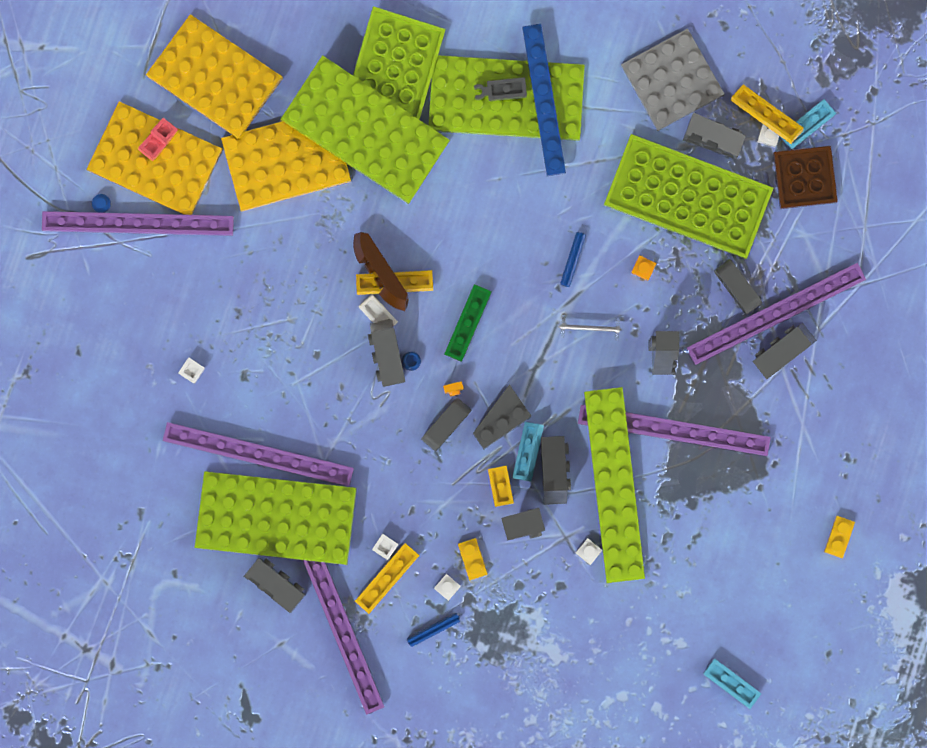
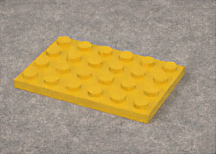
(214, 76)
(279, 165)
(171, 179)

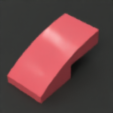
(158, 139)

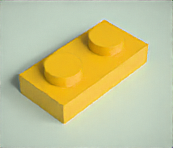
(500, 486)
(839, 537)
(472, 559)

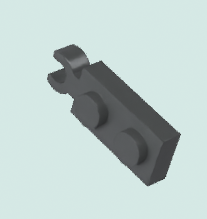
(503, 89)

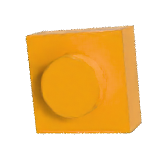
(643, 268)
(453, 389)

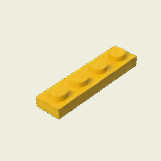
(767, 114)
(411, 281)
(387, 578)

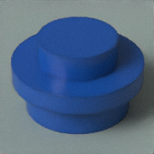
(101, 203)
(411, 361)

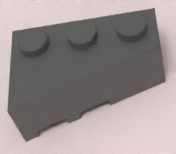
(714, 136)
(783, 350)
(664, 352)
(386, 353)
(501, 419)
(554, 470)
(523, 524)
(275, 584)

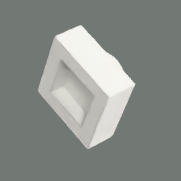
(768, 137)
(191, 370)
(385, 547)
(588, 551)
(447, 587)

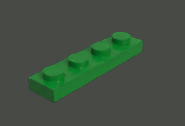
(467, 323)

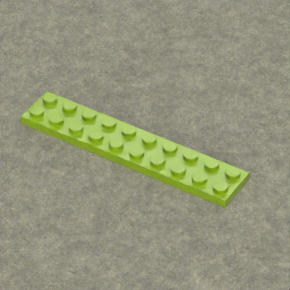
(614, 485)

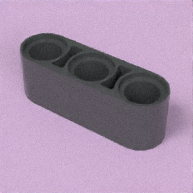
(737, 286)
(446, 424)

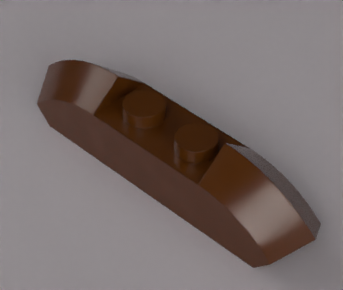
(375, 263)

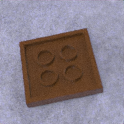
(805, 177)

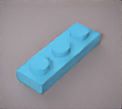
(812, 121)
(528, 451)
(732, 683)

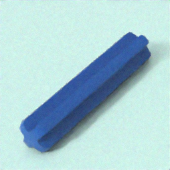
(573, 259)
(433, 629)

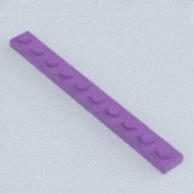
(137, 223)
(775, 314)
(692, 433)
(258, 454)
(344, 636)

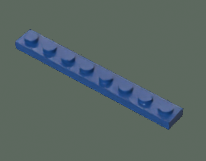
(544, 100)

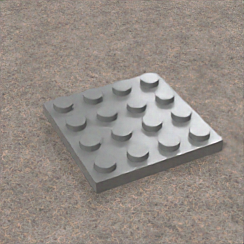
(672, 79)

